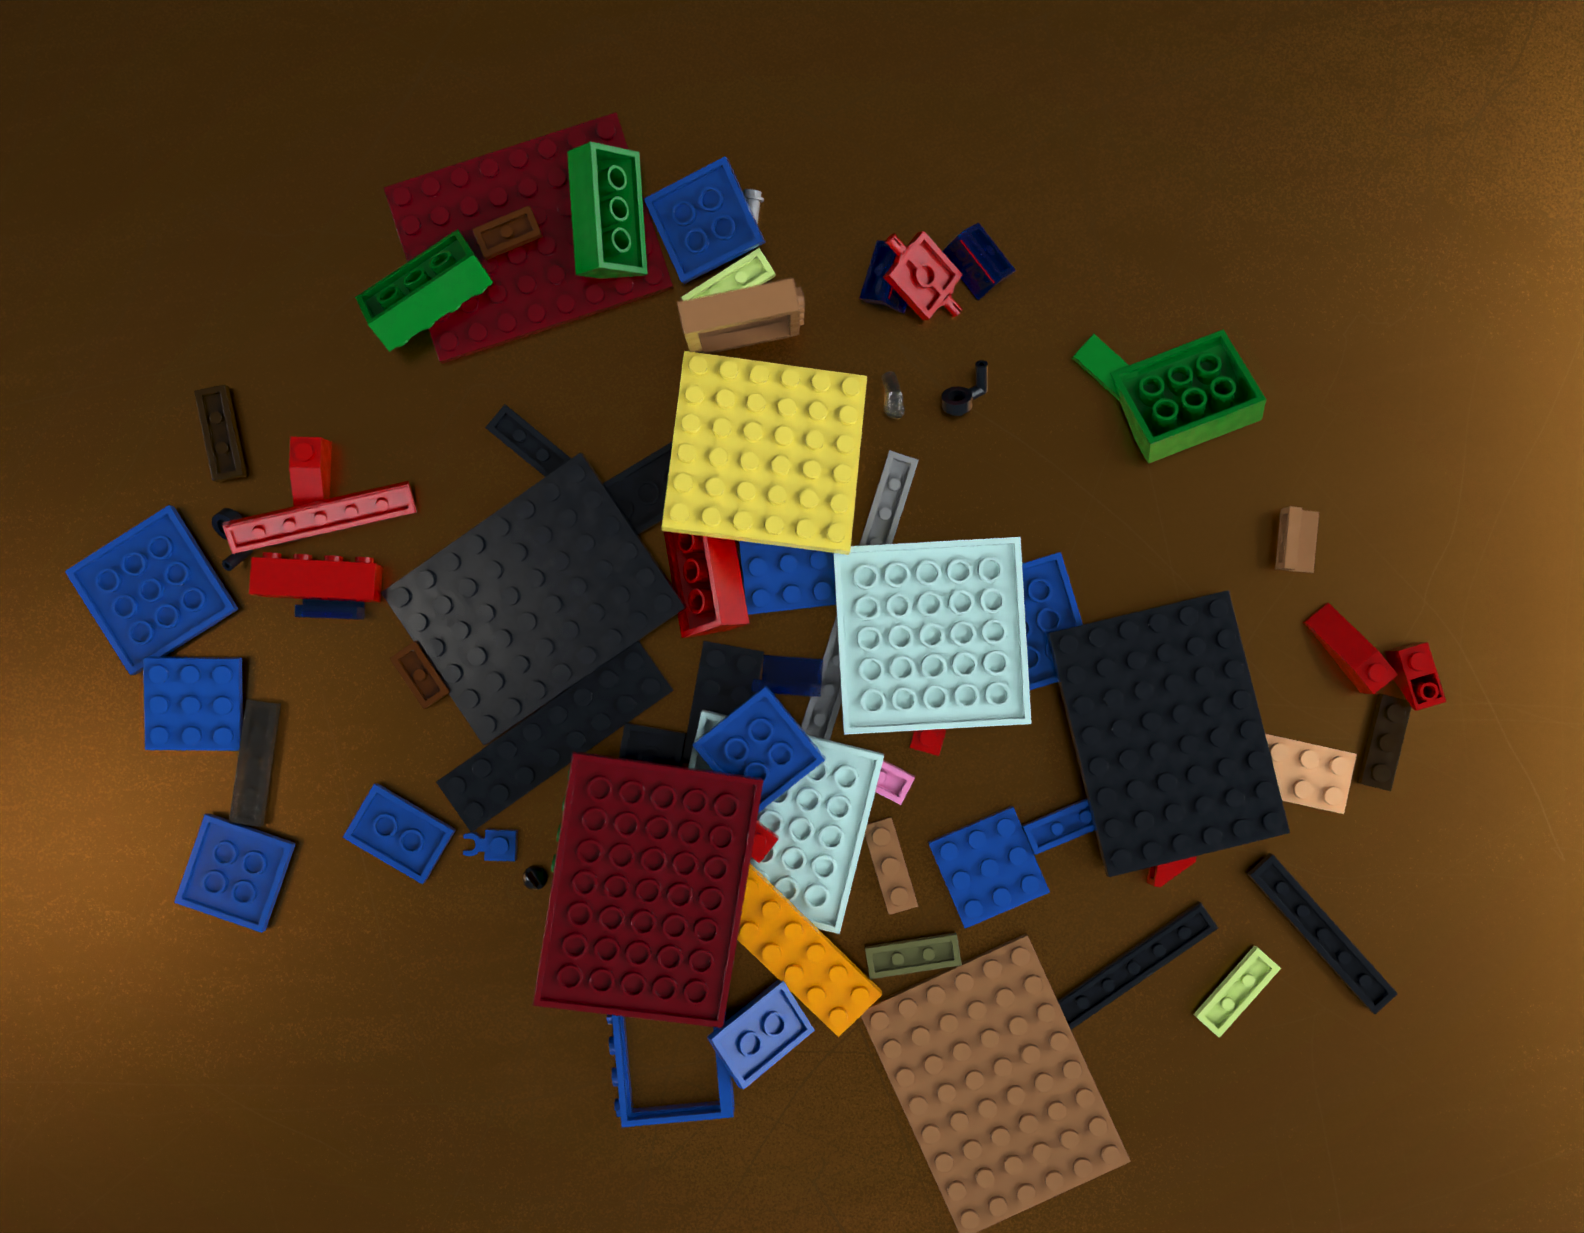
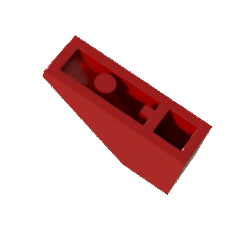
(310, 469)
(1350, 650)

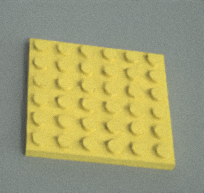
(765, 453)

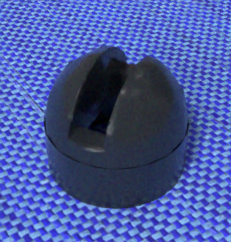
(540, 874)

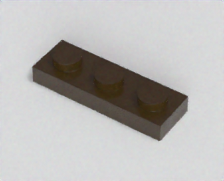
(220, 433)
(1384, 742)

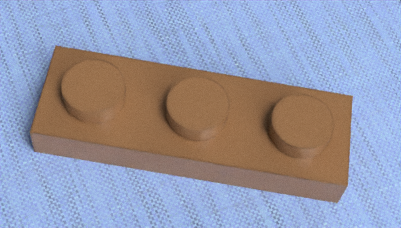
(890, 866)

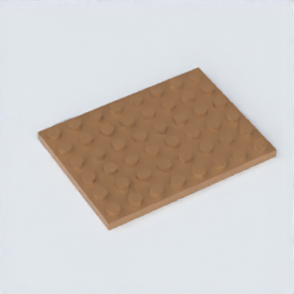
(994, 1085)

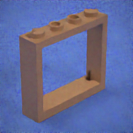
(742, 317)

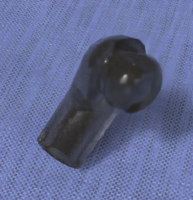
(893, 397)

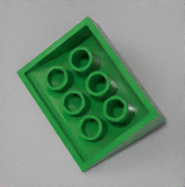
(1188, 396)

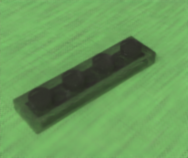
(254, 762)

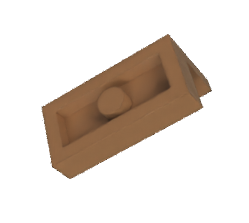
(1297, 540)

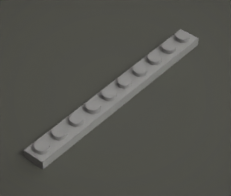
(879, 530)

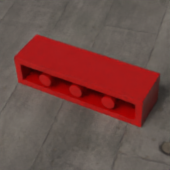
(316, 578)

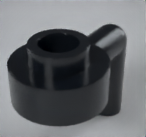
(960, 399)
(218, 519)

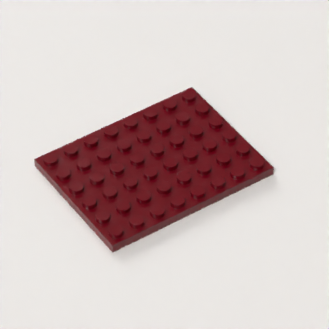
(533, 283)
(647, 890)

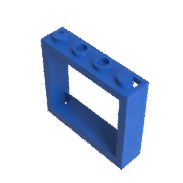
(662, 1114)

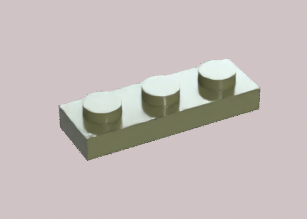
(913, 955)

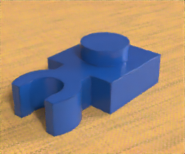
(496, 845)

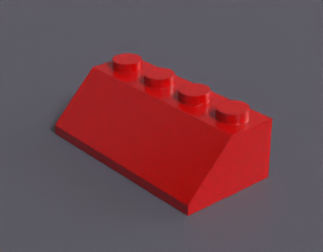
(708, 581)

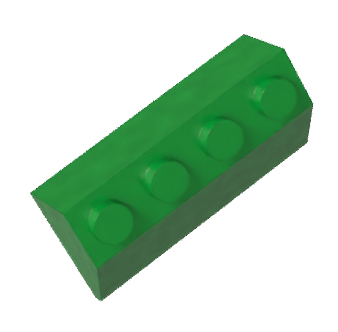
(607, 211)
(423, 290)

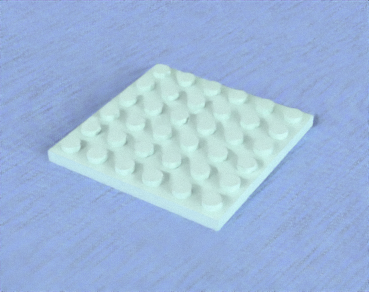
(932, 635)
(818, 828)

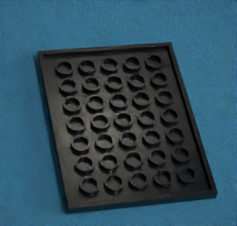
(534, 599)
(1168, 733)

